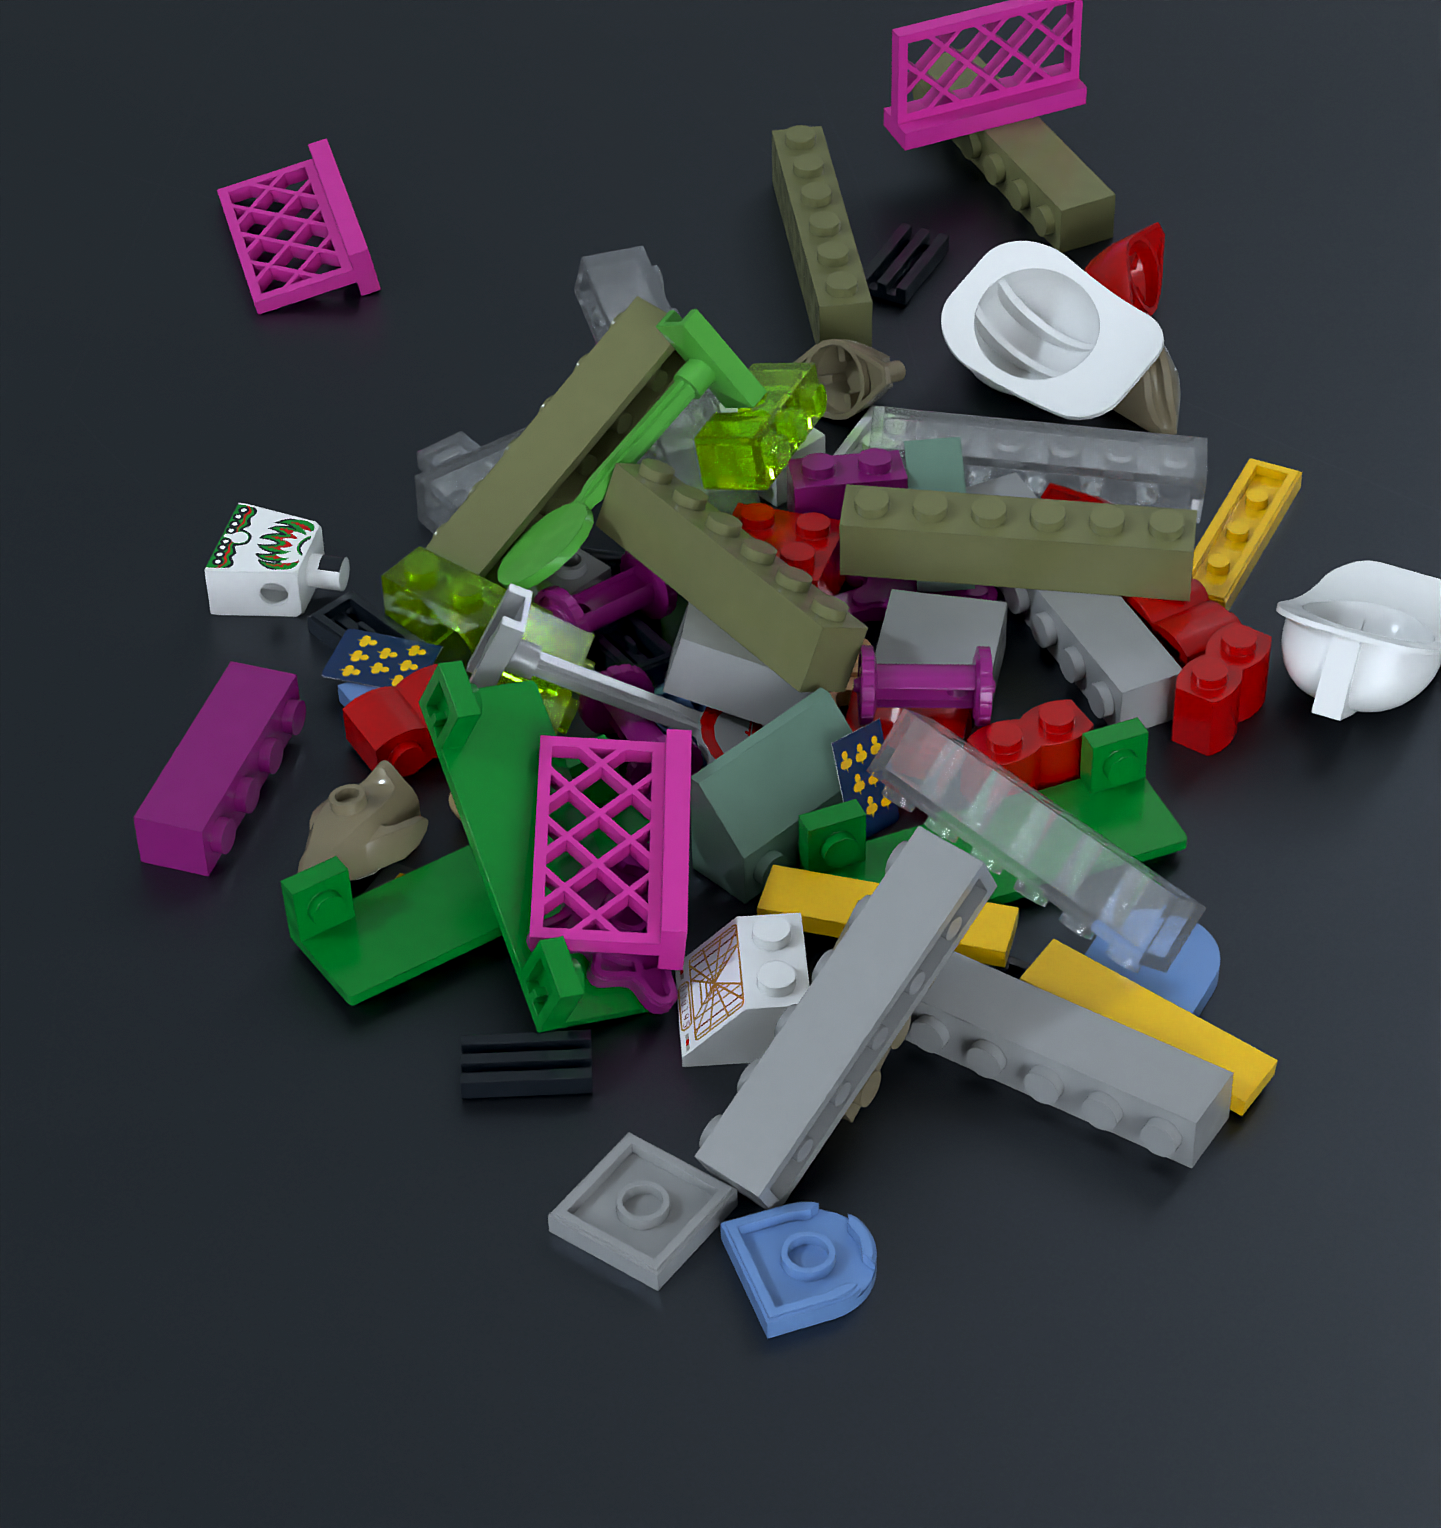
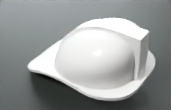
(1048, 332)
(1363, 638)

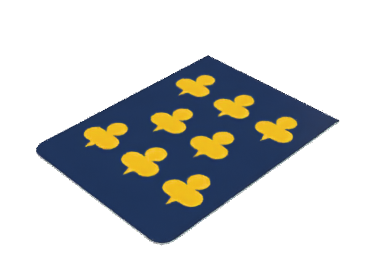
(378, 658)
(852, 758)

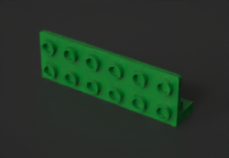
(491, 765)
(1108, 798)
(409, 922)

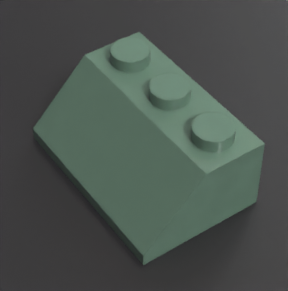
(753, 795)

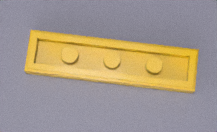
(1243, 528)
(830, 899)
(1107, 993)

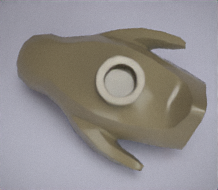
(366, 824)

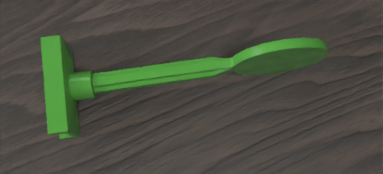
(708, 366)

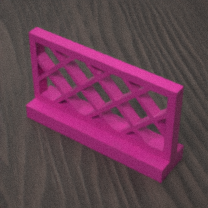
(987, 100)
(332, 220)
(665, 861)

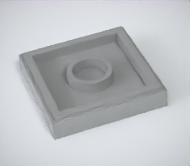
(643, 1211)

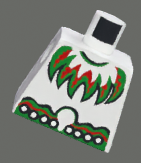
(270, 565)

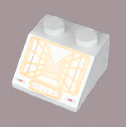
(739, 988)

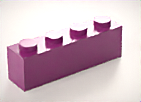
(219, 769)

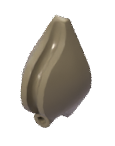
(852, 375)
(1155, 398)

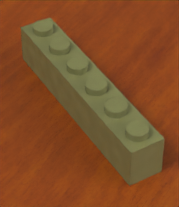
(1036, 173)
(820, 236)
(564, 441)
(1017, 542)
(732, 576)

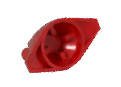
(1133, 268)

